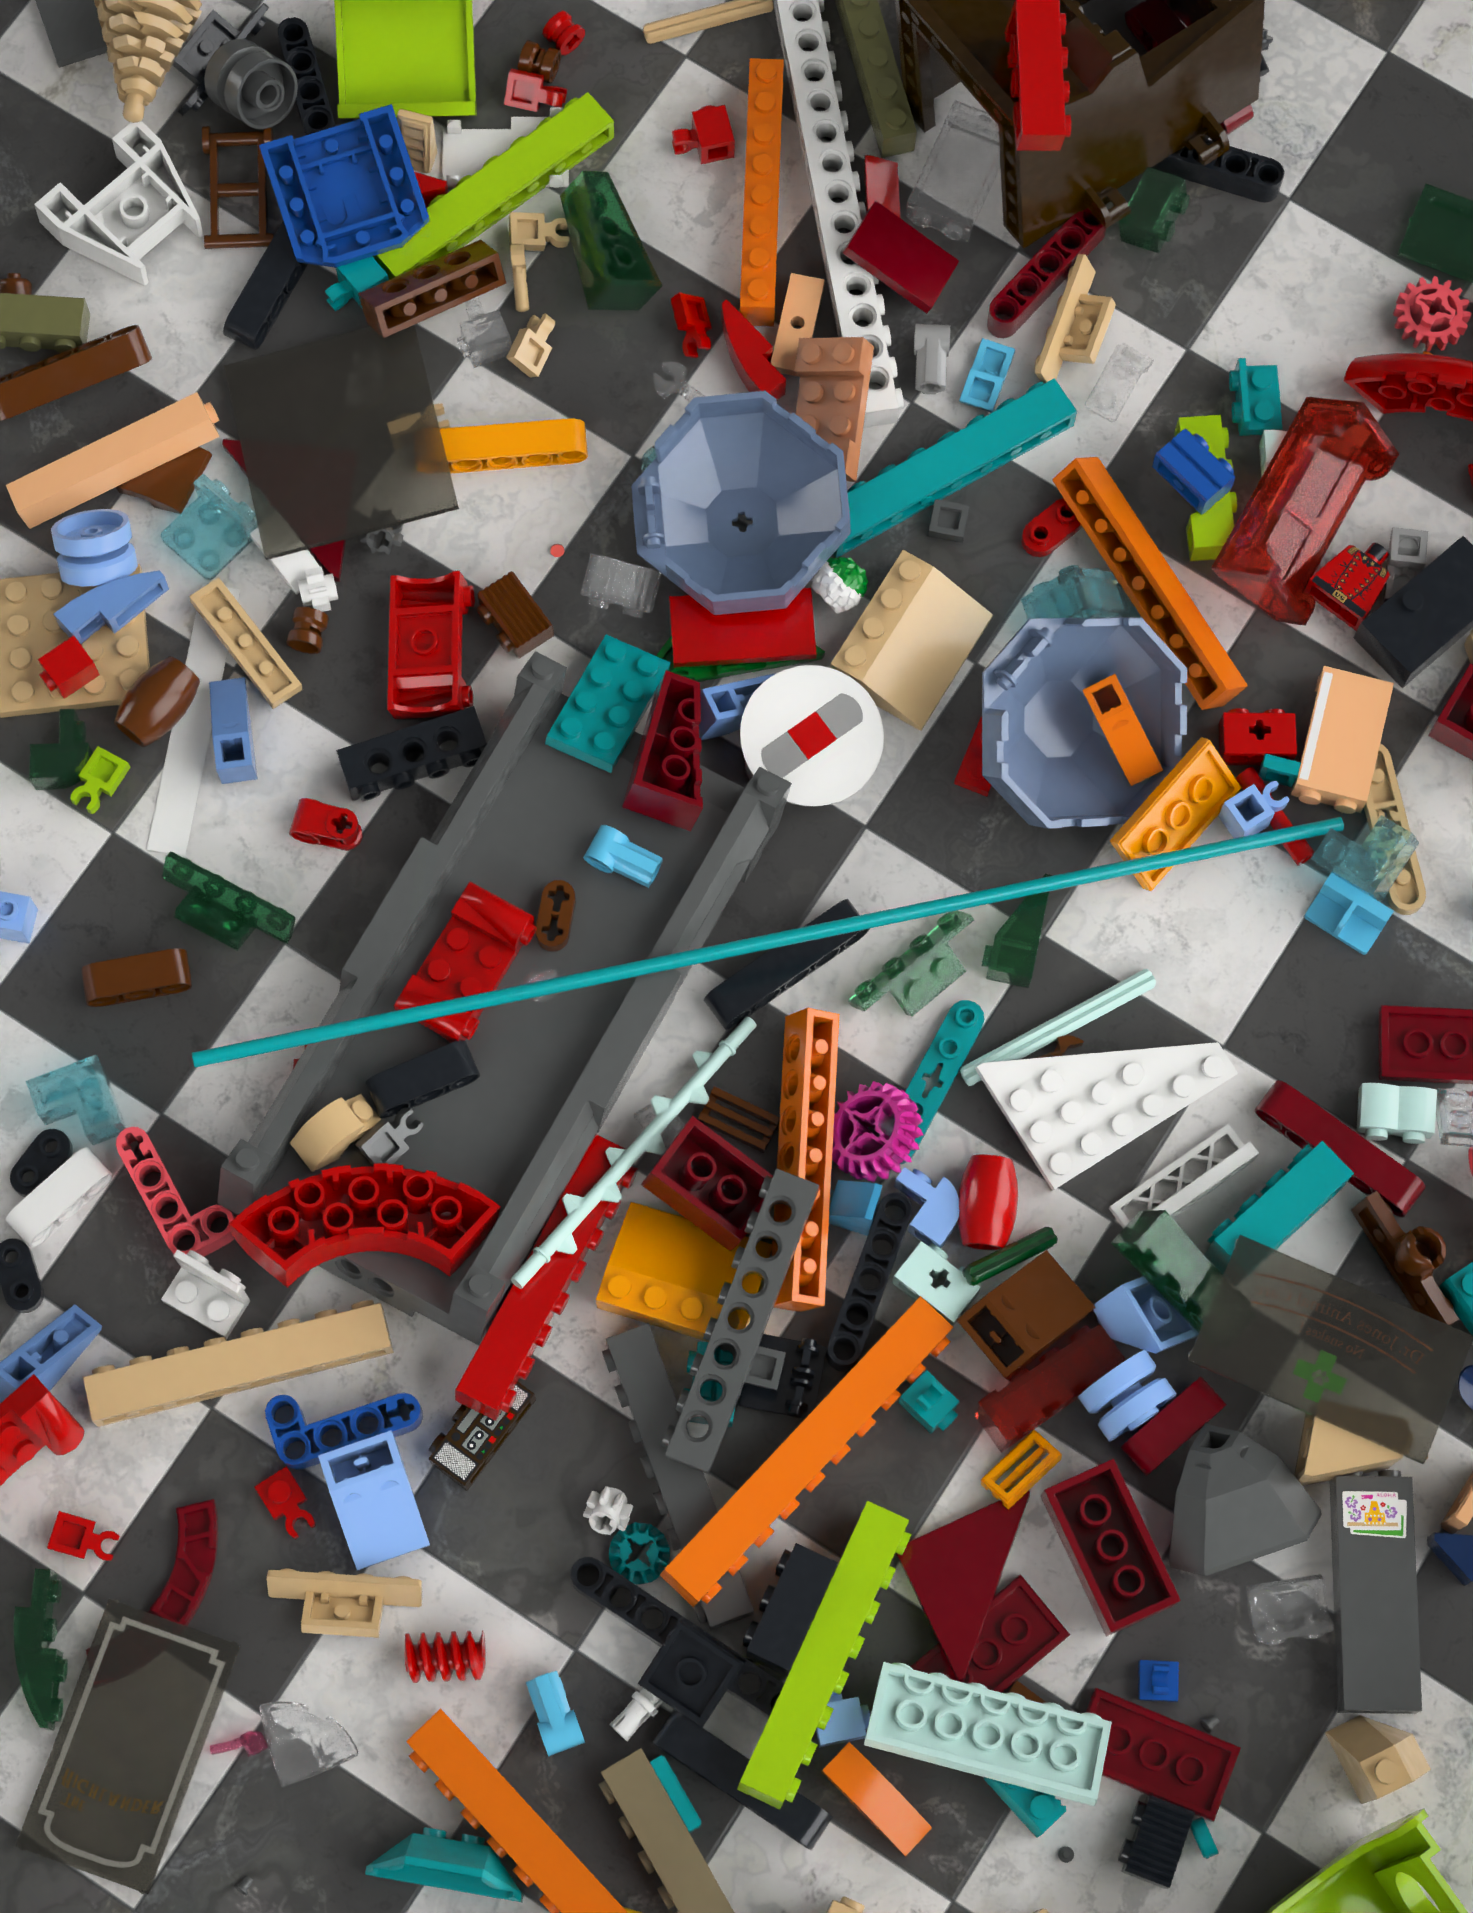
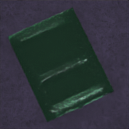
(1441, 233)

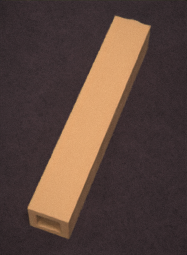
(113, 460)

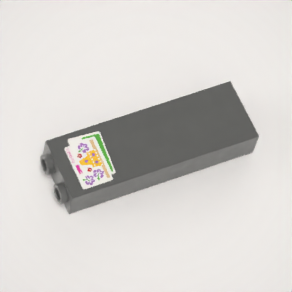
(1375, 1594)

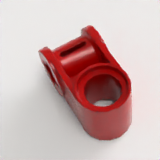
(320, 824)

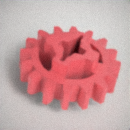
(1448, 310)

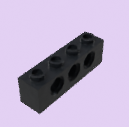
(395, 746)

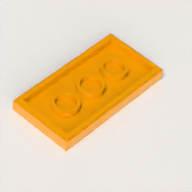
(1177, 809)

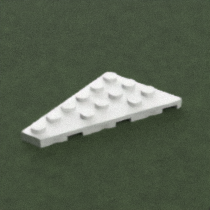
(1092, 1104)

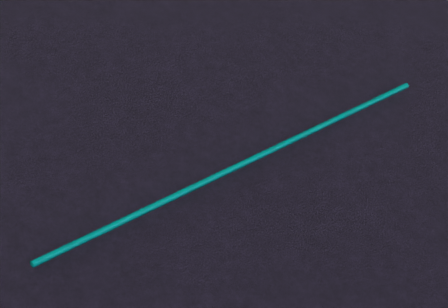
(761, 943)

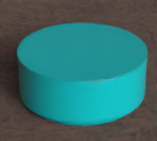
(1203, 1838)

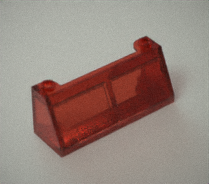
(1302, 505)

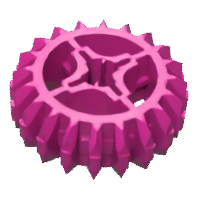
(889, 1114)

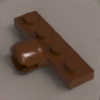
(1408, 1257)

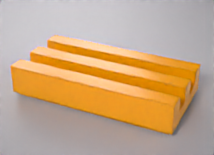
(1031, 1478)

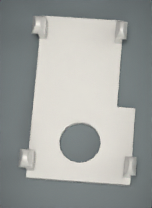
(469, 149)

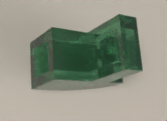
(59, 764)

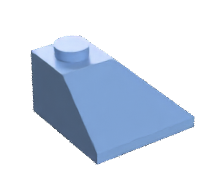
(1142, 1317)

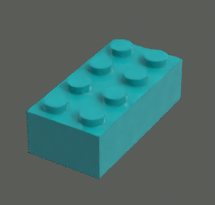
(1284, 1205)

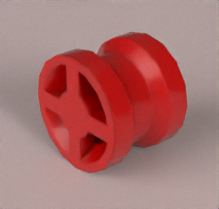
(563, 32)

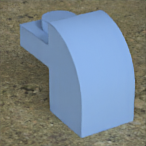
(939, 1206)

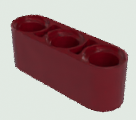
(1173, 1426)

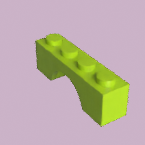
(1210, 530)

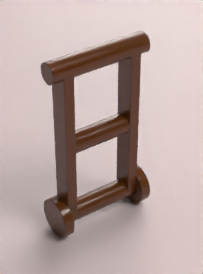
(210, 145)

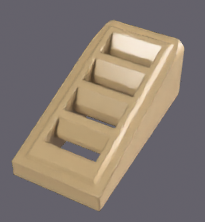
(419, 139)

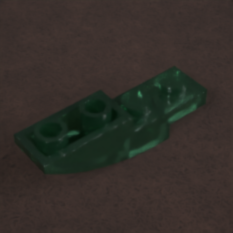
(37, 1664)

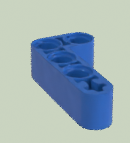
(346, 1422)

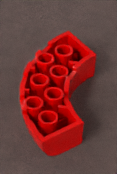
(1414, 382)
(362, 1212)

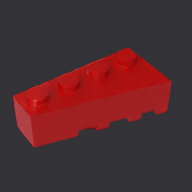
(1038, 74)

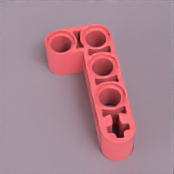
(166, 1192)

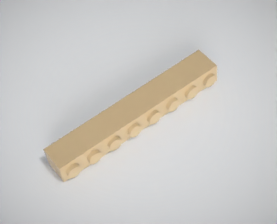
(237, 1364)

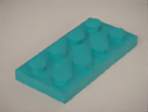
(607, 703)

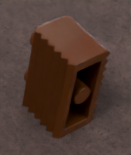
(515, 615)

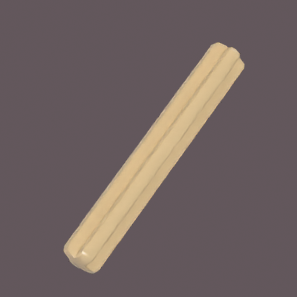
(704, 19)

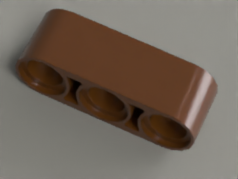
(136, 977)

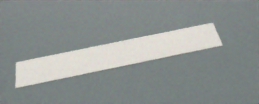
(188, 745)

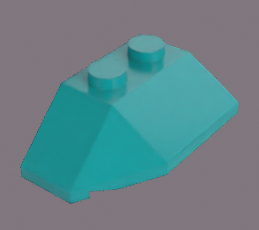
(448, 1865)

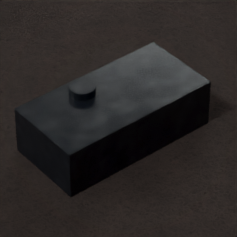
(1422, 616)

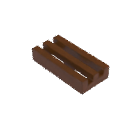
(746, 1107)

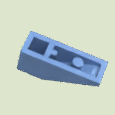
(724, 706)
(49, 1351)

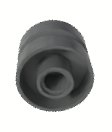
(251, 83)

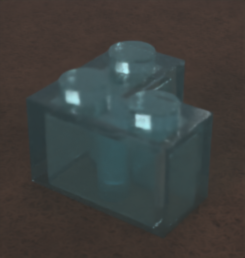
(1077, 594)
(1373, 864)
(81, 1090)

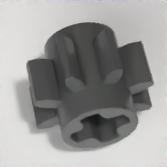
(382, 541)

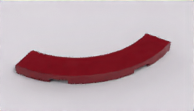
(193, 1563)

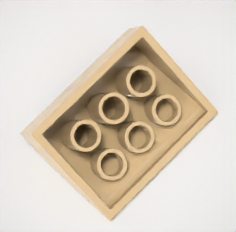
(912, 640)

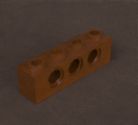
(432, 288)

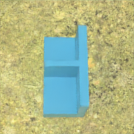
(1348, 914)

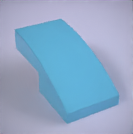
(987, 375)

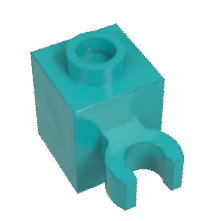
(355, 279)
(930, 1403)

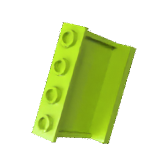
(405, 56)

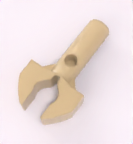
(519, 277)

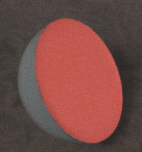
(557, 550)

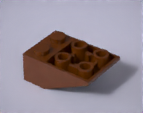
(1026, 1314)

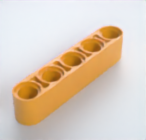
(515, 445)

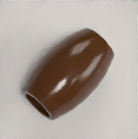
(156, 701)

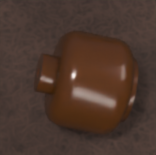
(15, 284)

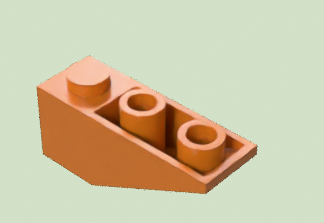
(1122, 729)

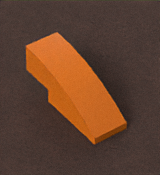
(876, 1799)

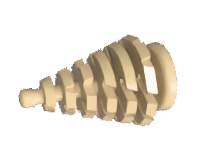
(142, 45)

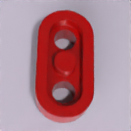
(1053, 525)

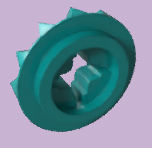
(657, 1554)

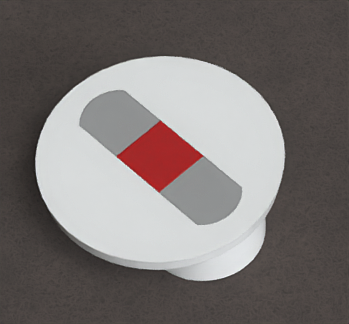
(813, 732)

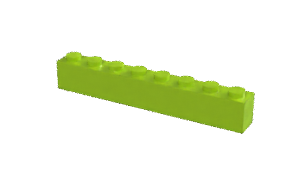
(504, 183)
(823, 1655)

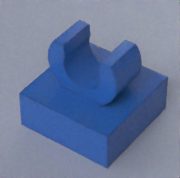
(1158, 1680)

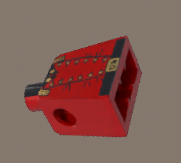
(1351, 583)

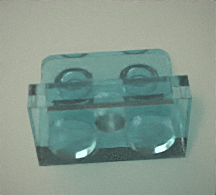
(210, 529)

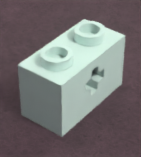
(916, 1281)

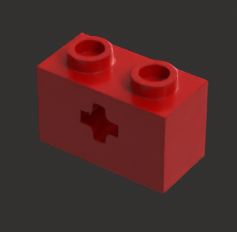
(1242, 747)

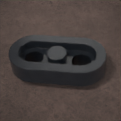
(40, 1161)
(20, 1273)

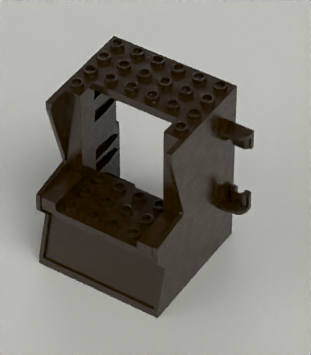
(1121, 105)

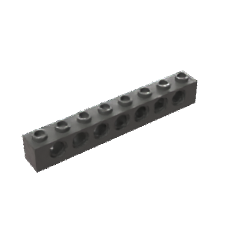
(799, 1197)

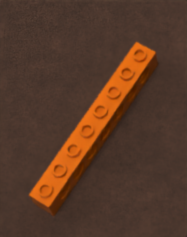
(807, 1146)

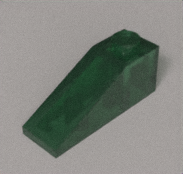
(1016, 943)

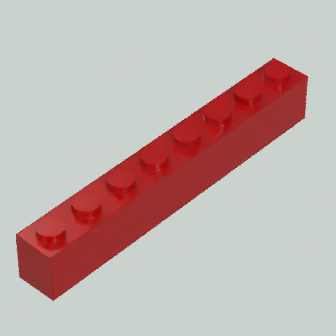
(527, 1311)

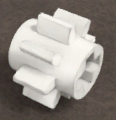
(318, 589)
(608, 1510)

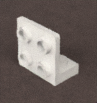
(205, 1295)

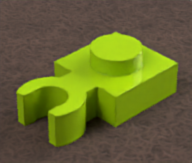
(101, 774)

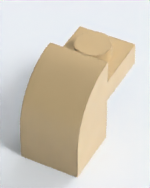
(333, 1130)

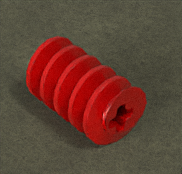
(445, 1657)

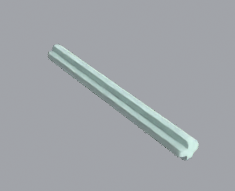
(1063, 1023)

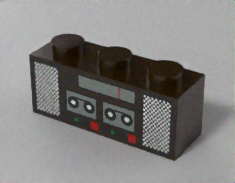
(476, 1439)

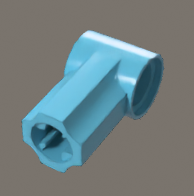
(613, 852)
(556, 1720)

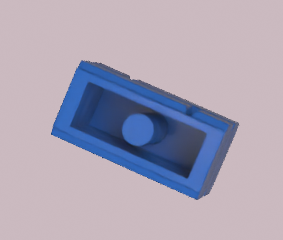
(1194, 470)

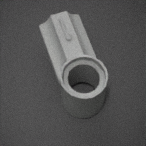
(931, 350)

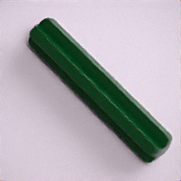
(1009, 1256)

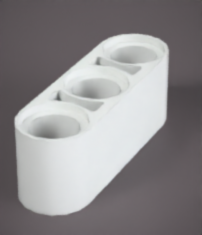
(59, 1197)

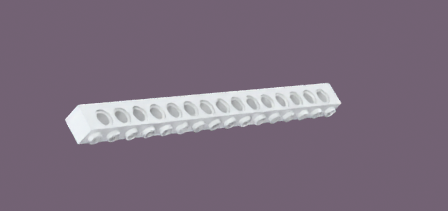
(830, 216)

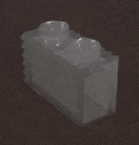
(620, 584)

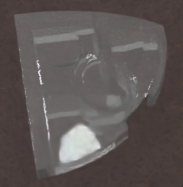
(303, 1742)

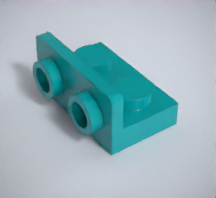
(1257, 398)

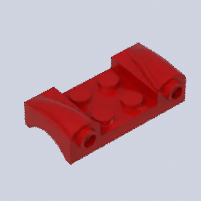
(427, 646)
(468, 958)
(29, 1422)

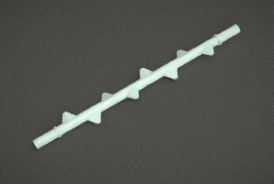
(622, 1159)

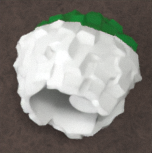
(840, 583)

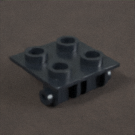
(798, 1380)

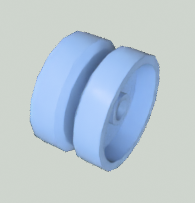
(94, 547)
(1131, 1400)

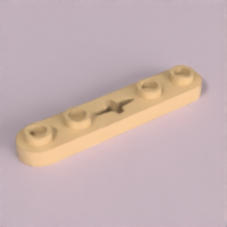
(1408, 890)

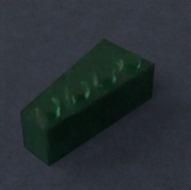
(607, 246)
(1170, 1263)

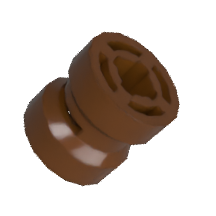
(540, 60)
(307, 630)

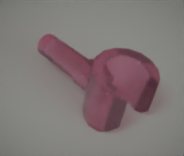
(251, 1741)

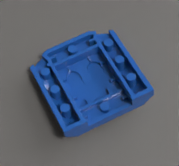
(346, 190)

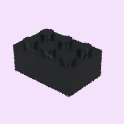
(789, 1608)

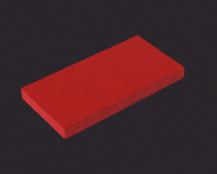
(741, 637)

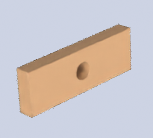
(799, 309)

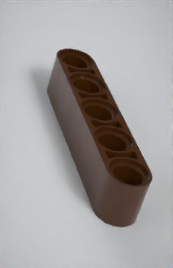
(72, 370)

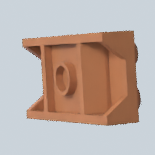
(835, 391)

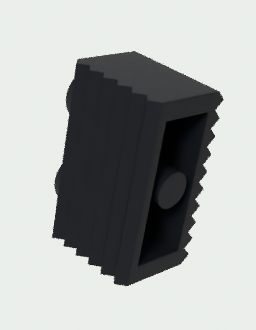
(1156, 1841)

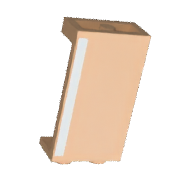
(1342, 740)

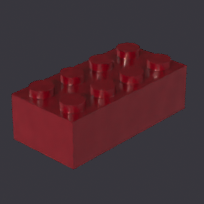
(1110, 1547)

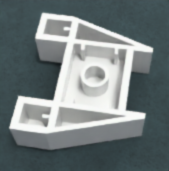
(129, 212)

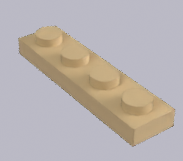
(245, 643)

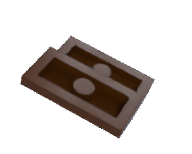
(171, 483)

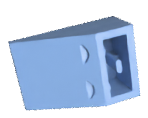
(374, 1500)

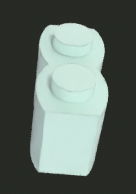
(1397, 1112)

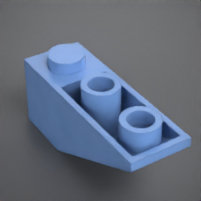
(232, 731)

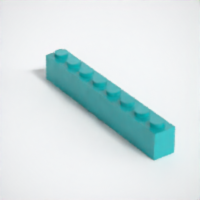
(956, 461)

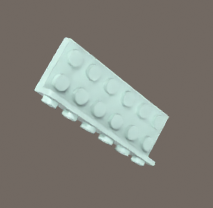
(988, 1733)

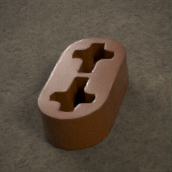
(547, 914)

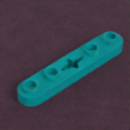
(949, 1051)

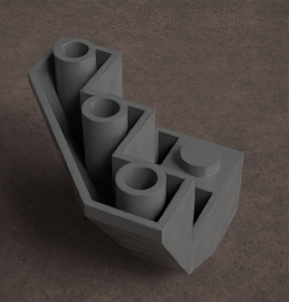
(1236, 1504)

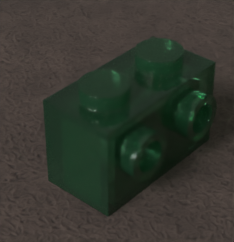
(1154, 210)

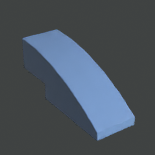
(110, 604)

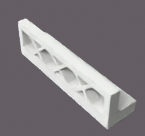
(1195, 1188)

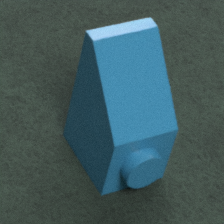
(854, 1205)

